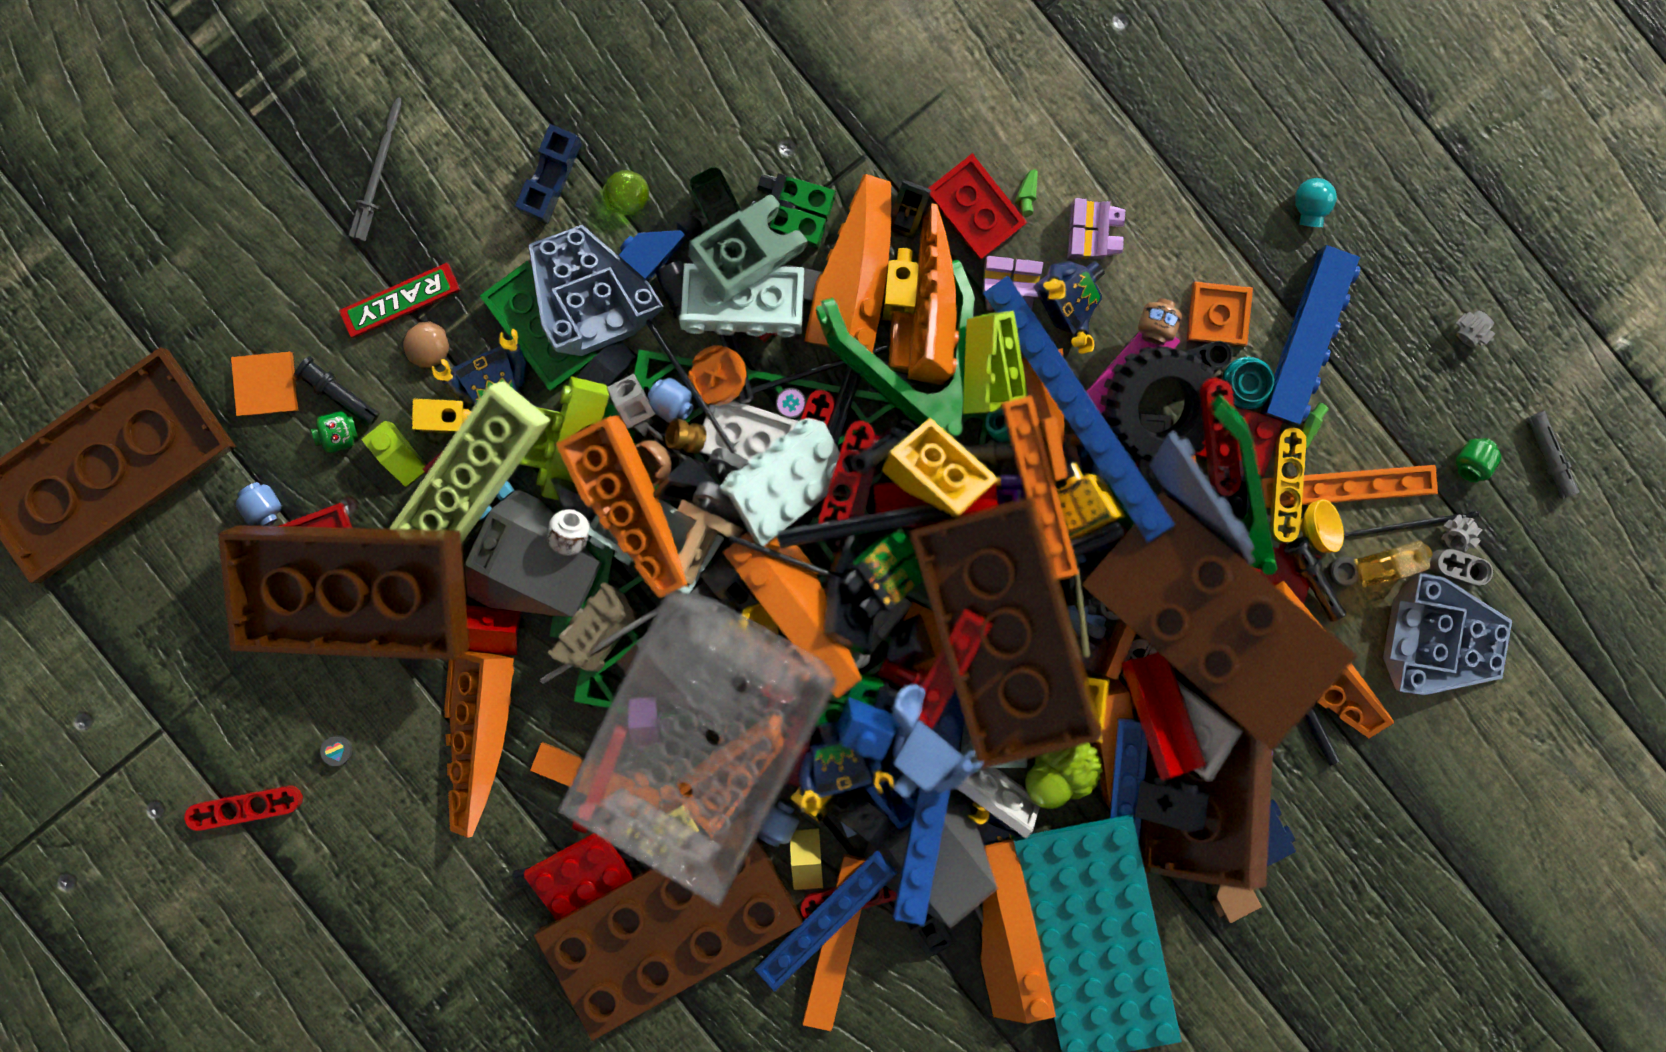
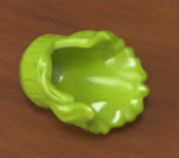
(1063, 776)

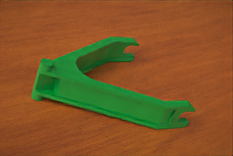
(941, 407)
(1256, 518)

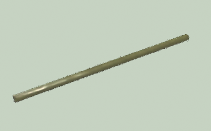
(1081, 611)

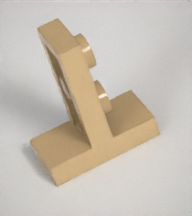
(701, 538)

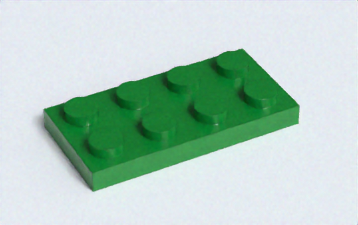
(516, 307)

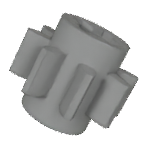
(1475, 328)
(1461, 533)

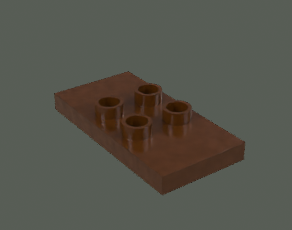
(104, 464)
(1221, 624)

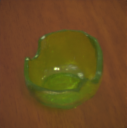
(625, 192)

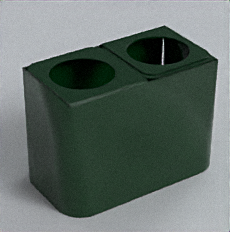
(714, 176)

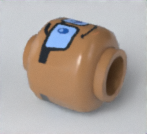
(1159, 322)

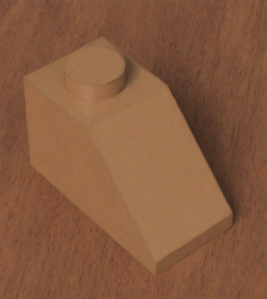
(1233, 902)

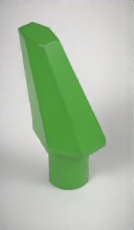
(1027, 193)
(1314, 422)

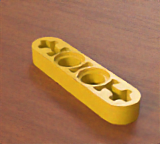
(1283, 484)

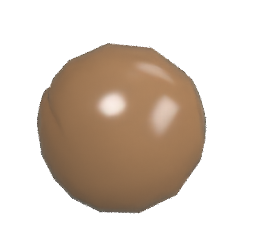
(426, 344)
(655, 461)

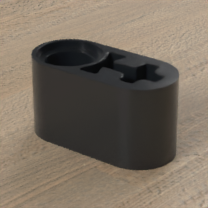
(1203, 353)

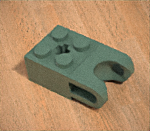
(751, 242)

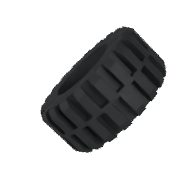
(1131, 381)

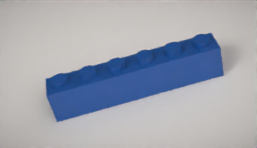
(1311, 334)

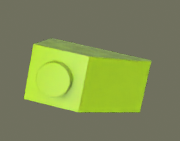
(395, 453)

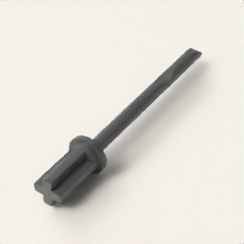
(365, 208)

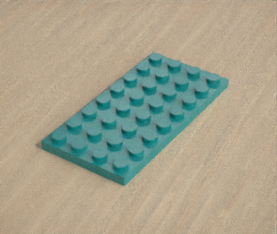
(1098, 937)

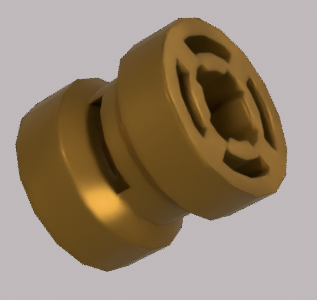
(685, 436)

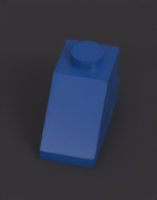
(651, 251)

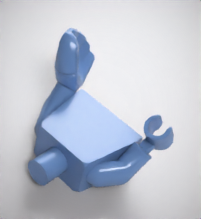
(922, 753)

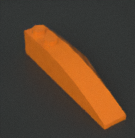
(857, 265)
(935, 306)
(621, 493)
(795, 604)
(1350, 694)
(478, 714)
(1011, 945)

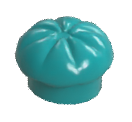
(1250, 382)

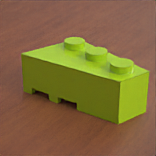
(992, 363)

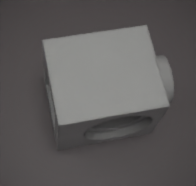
(630, 400)

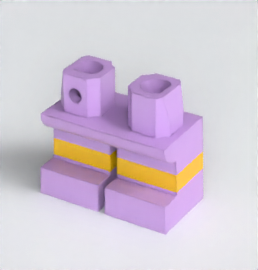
(1091, 228)
(1024, 276)

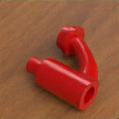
(900, 675)

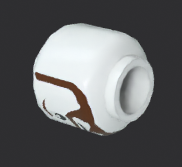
(568, 532)

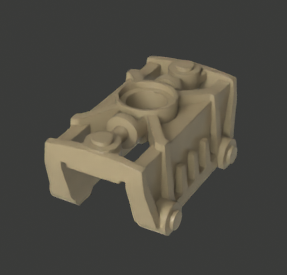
(592, 624)

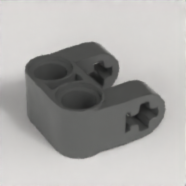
(709, 496)

